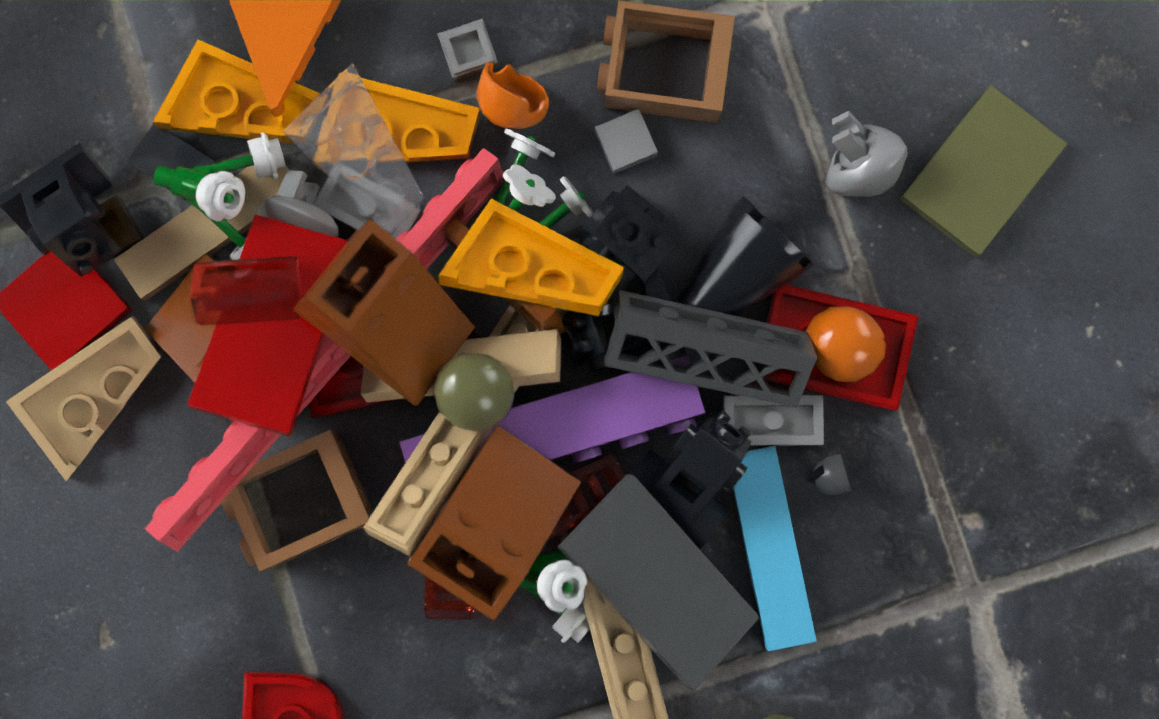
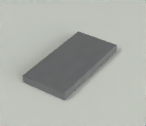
(659, 581)

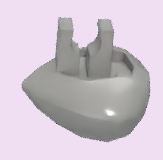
(865, 158)
(296, 207)

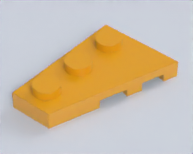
(224, 98)
(425, 124)
(529, 263)

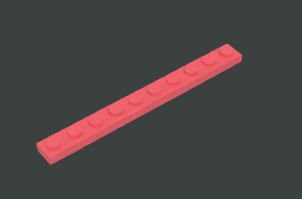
(243, 444)

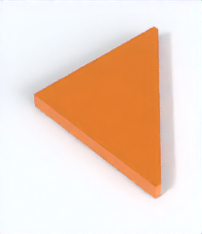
(281, 40)

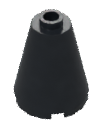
(743, 263)

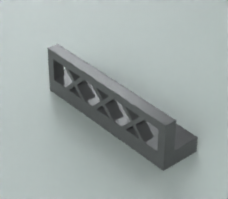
(710, 332)

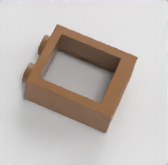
(676, 22)
(345, 483)

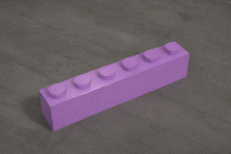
(599, 415)

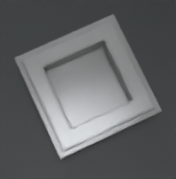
(467, 49)
(626, 141)

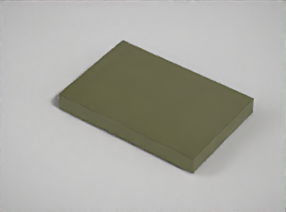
(983, 171)

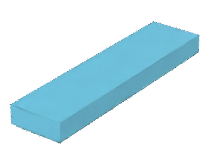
(772, 552)

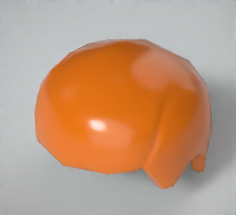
(511, 98)
(846, 343)

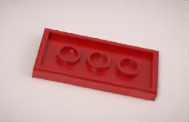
(263, 367)

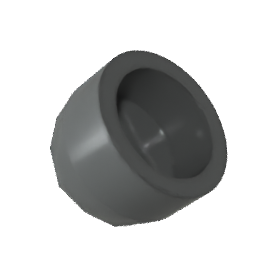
(831, 476)

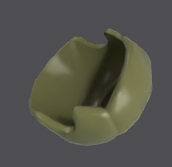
(473, 391)

